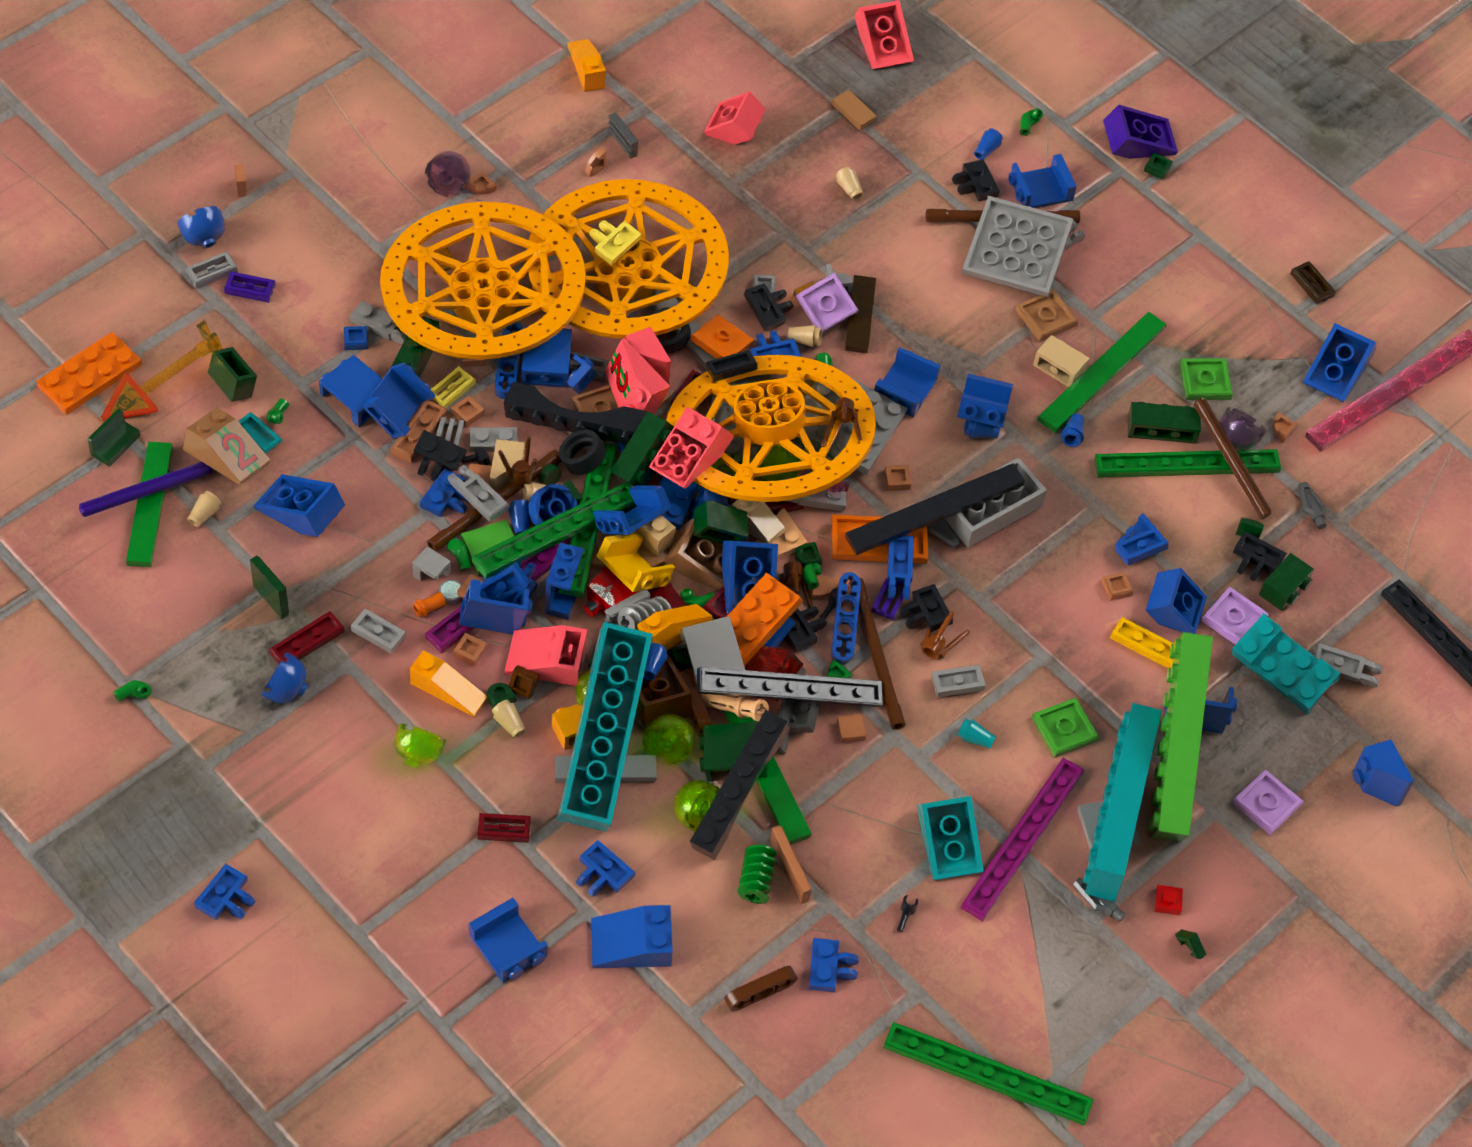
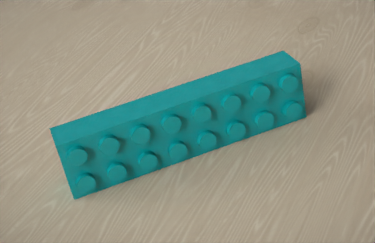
(605, 727)
(1121, 802)

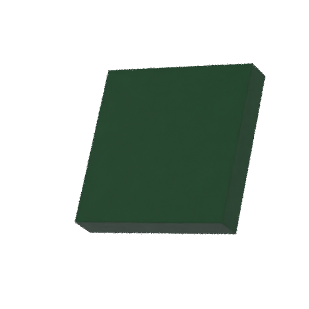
(269, 586)

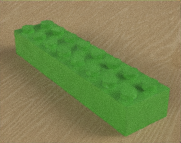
(1181, 737)

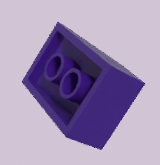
(1138, 133)

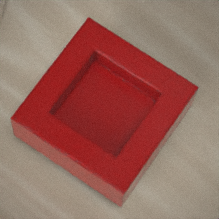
(1168, 899)

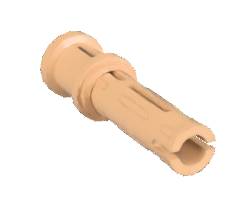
(741, 706)

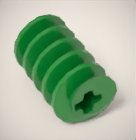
(757, 874)

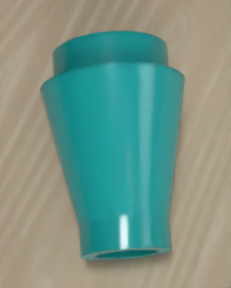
(975, 733)

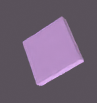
(827, 303)
(1232, 615)
(1267, 802)

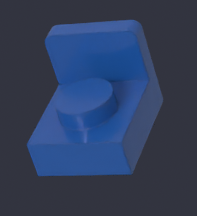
(583, 376)

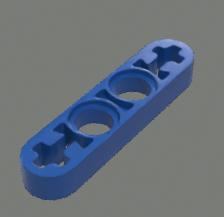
(513, 361)
(847, 618)

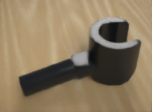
(480, 456)
(832, 603)
(907, 910)

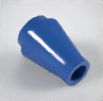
(989, 142)
(980, 430)
(1074, 431)
(519, 515)
(655, 660)

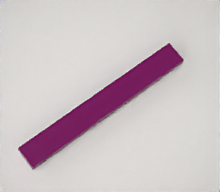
(449, 631)
(1022, 839)

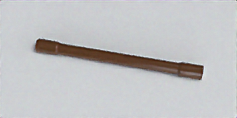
(945, 215)
(444, 536)
(892, 706)

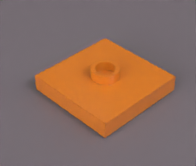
(721, 338)

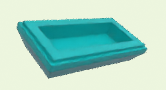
(260, 432)

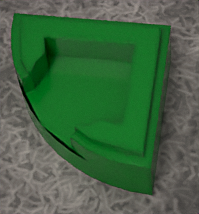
(838, 671)

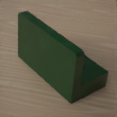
(112, 438)

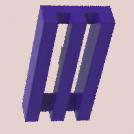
(248, 289)
(883, 612)

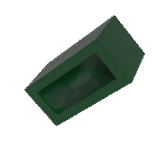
(232, 374)
(720, 522)
(1286, 582)

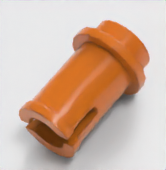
(428, 604)

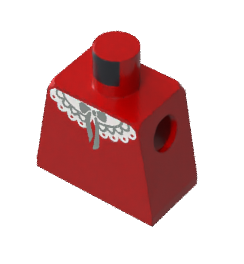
(605, 592)

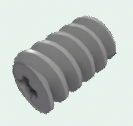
(634, 614)

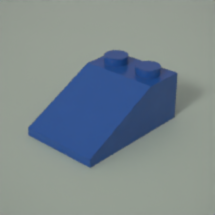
(1340, 362)
(301, 504)
(744, 566)
(633, 938)

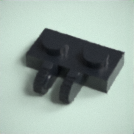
(976, 179)
(765, 306)
(439, 451)
(1258, 553)
(931, 609)
(803, 633)

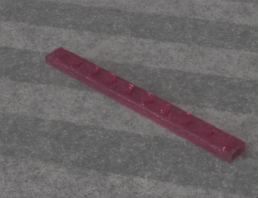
(1391, 392)

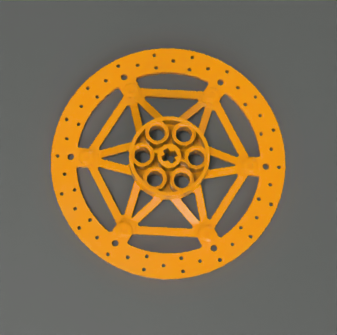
(640, 268)
(483, 288)
(774, 415)

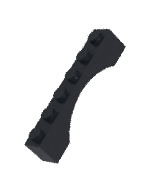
(529, 405)
(727, 803)

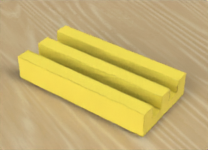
(455, 389)

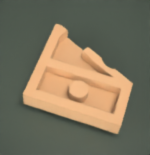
(790, 539)

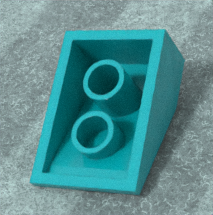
(950, 837)

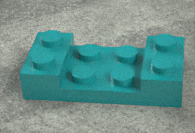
(1285, 664)

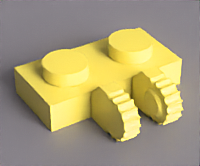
(616, 242)

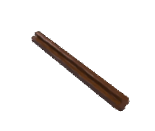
(1233, 458)

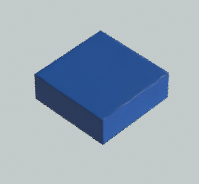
(355, 338)

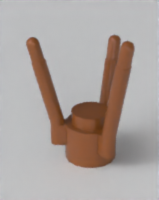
(934, 645)

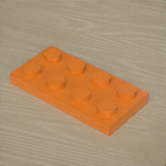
(89, 372)
(842, 550)
(762, 614)

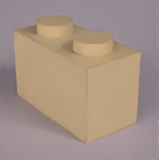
(1060, 361)

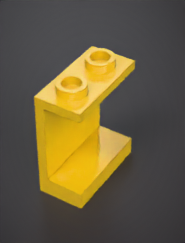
(621, 557)

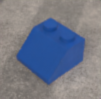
(1176, 601)
(1383, 773)

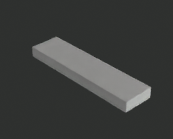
(636, 768)

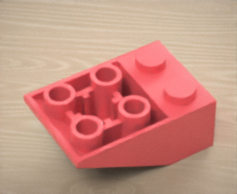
(691, 448)
(550, 652)

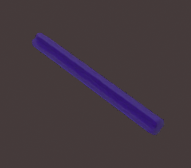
(144, 488)

